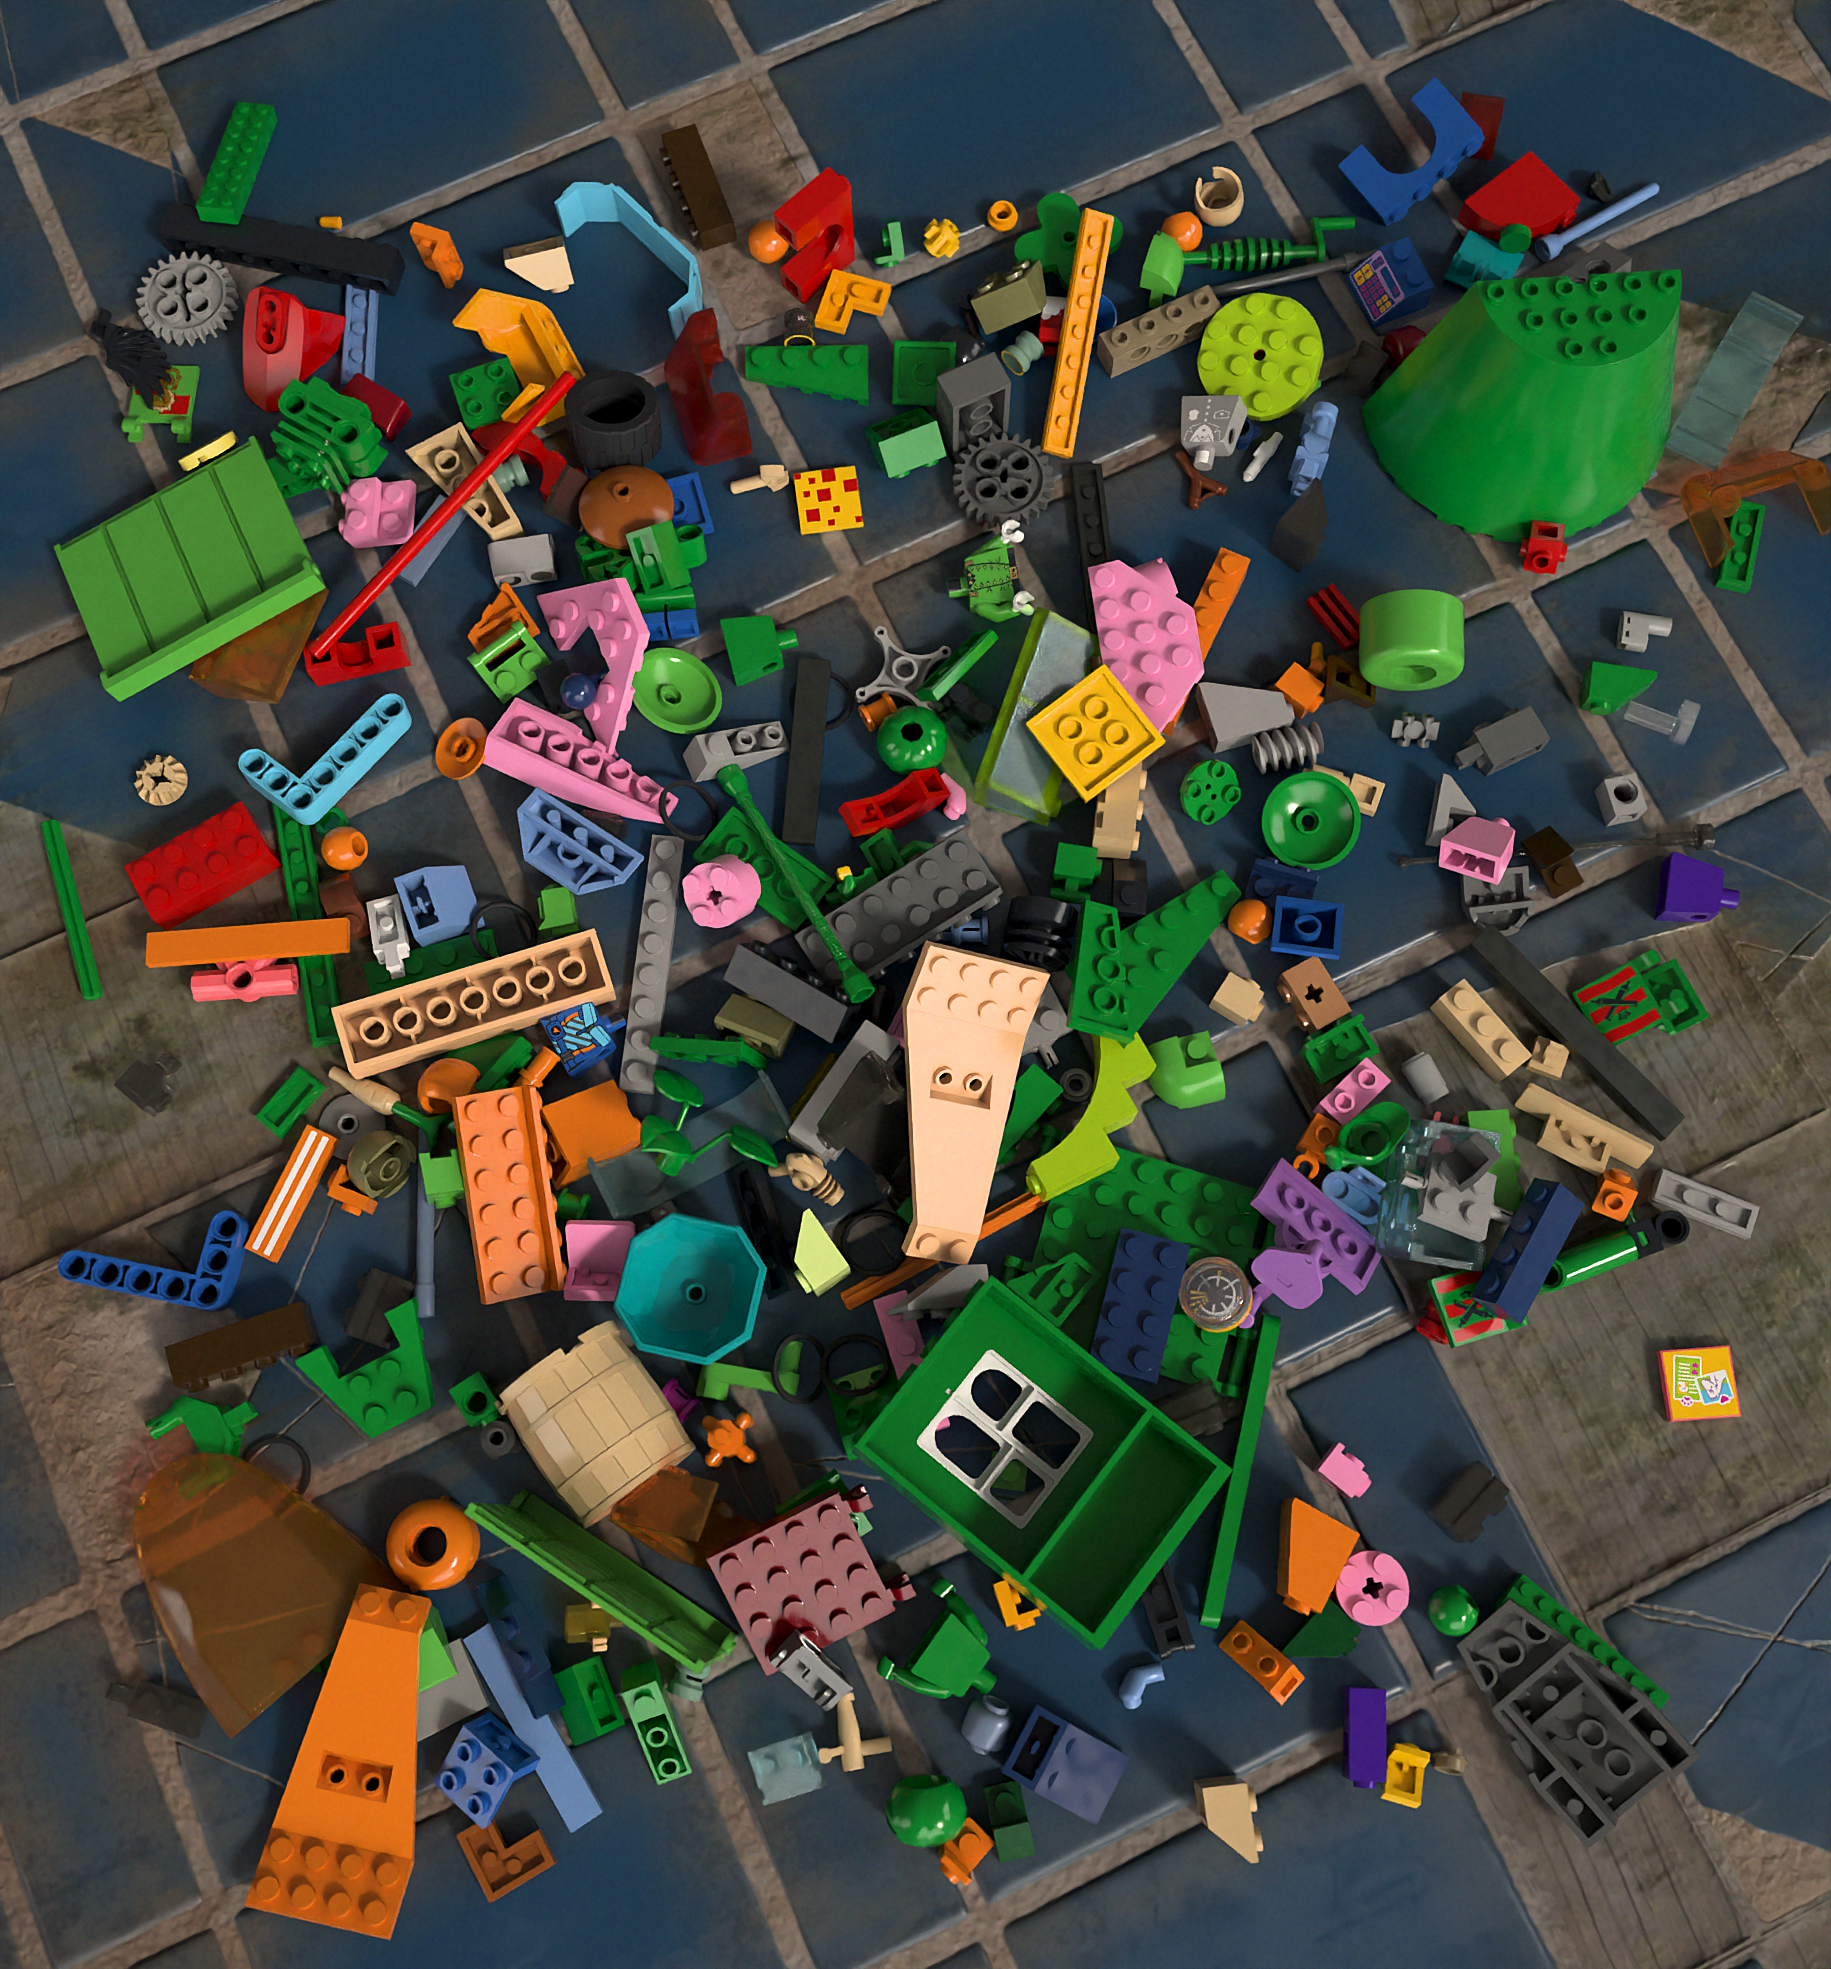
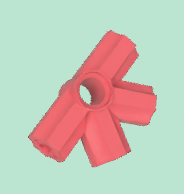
(225, 983)

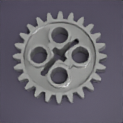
(168, 295)

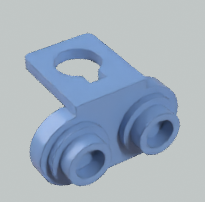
(1355, 1193)

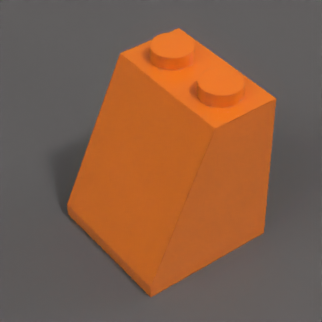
(587, 1126)
(1310, 1555)

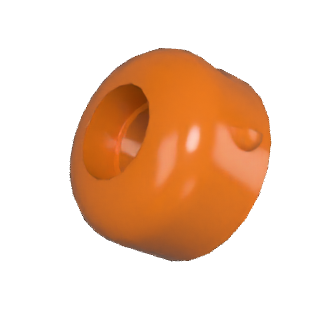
(461, 1549)

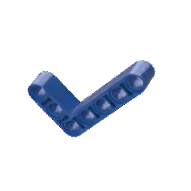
(163, 1279)

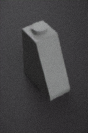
(1237, 713)

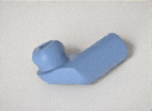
(1135, 1683)

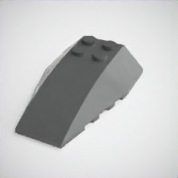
(1573, 1722)

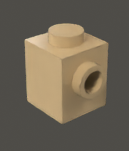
(1238, 999)

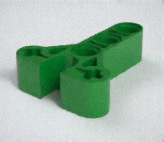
(605, 563)

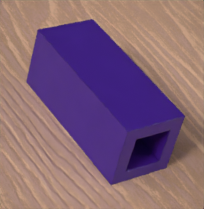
(1364, 1735)

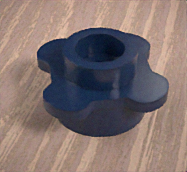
(1251, 432)

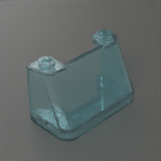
(1397, 1228)

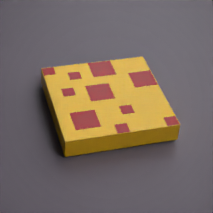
(828, 500)

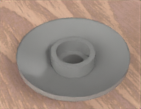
(348, 1108)

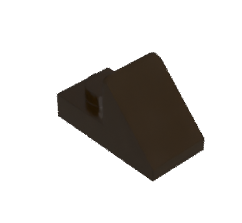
(1347, 683)
(1552, 861)

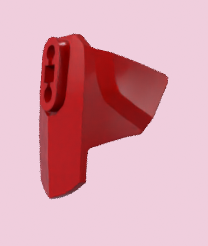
(284, 343)

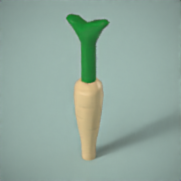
(388, 1102)

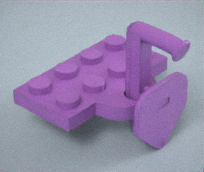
(1310, 1243)

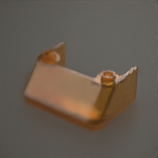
(1719, 495)
(677, 1517)

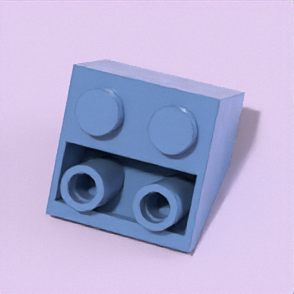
(438, 903)

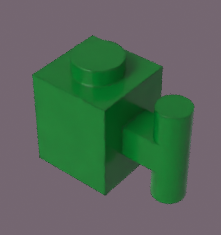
(1075, 868)

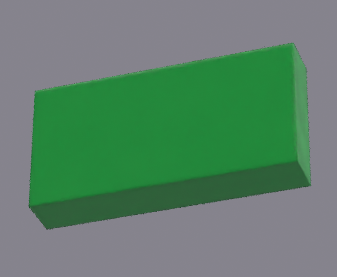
(290, 1102)

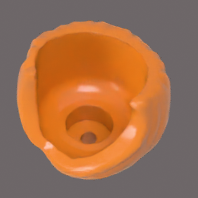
(445, 1080)

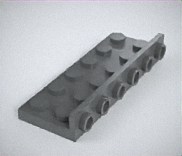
(905, 910)

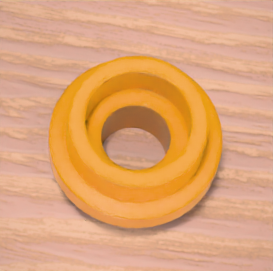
(1002, 209)

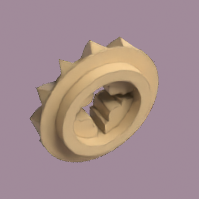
(165, 792)

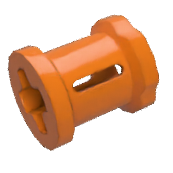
(876, 712)

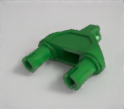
(211, 1426)

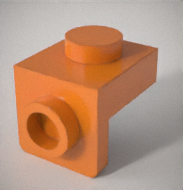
(1615, 1194)
(352, 1201)

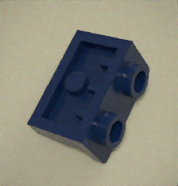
(1271, 879)

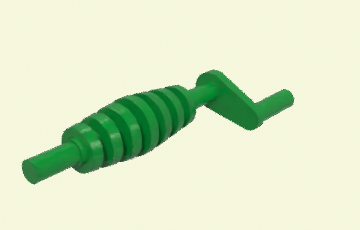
(1260, 253)

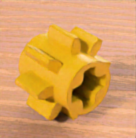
(941, 238)

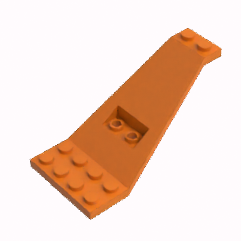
(336, 1847)

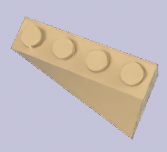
(448, 461)

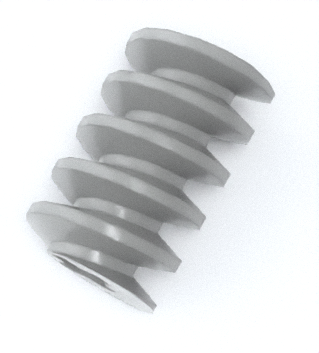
(1287, 746)

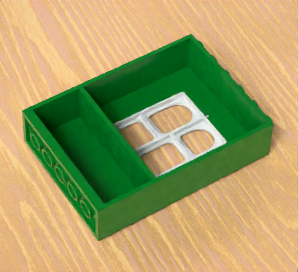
(1102, 1515)

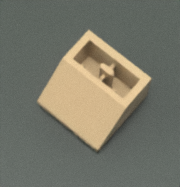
(1226, 1810)

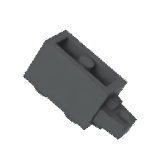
(1503, 742)

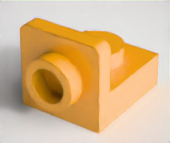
(1008, 1600)

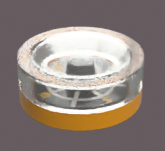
(1215, 1294)

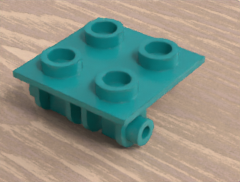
(1480, 261)

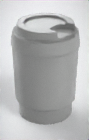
(1424, 1078)

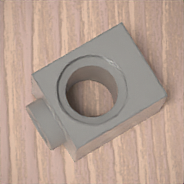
(1616, 811)

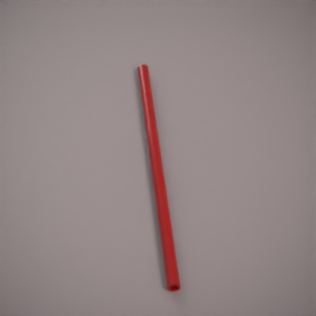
(441, 515)

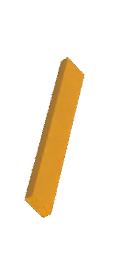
(1077, 333)

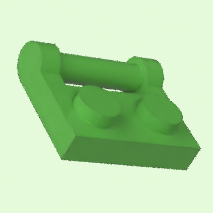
(517, 670)

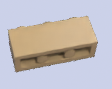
(1480, 1031)

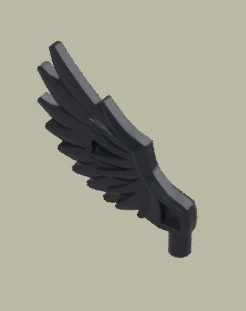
(132, 357)

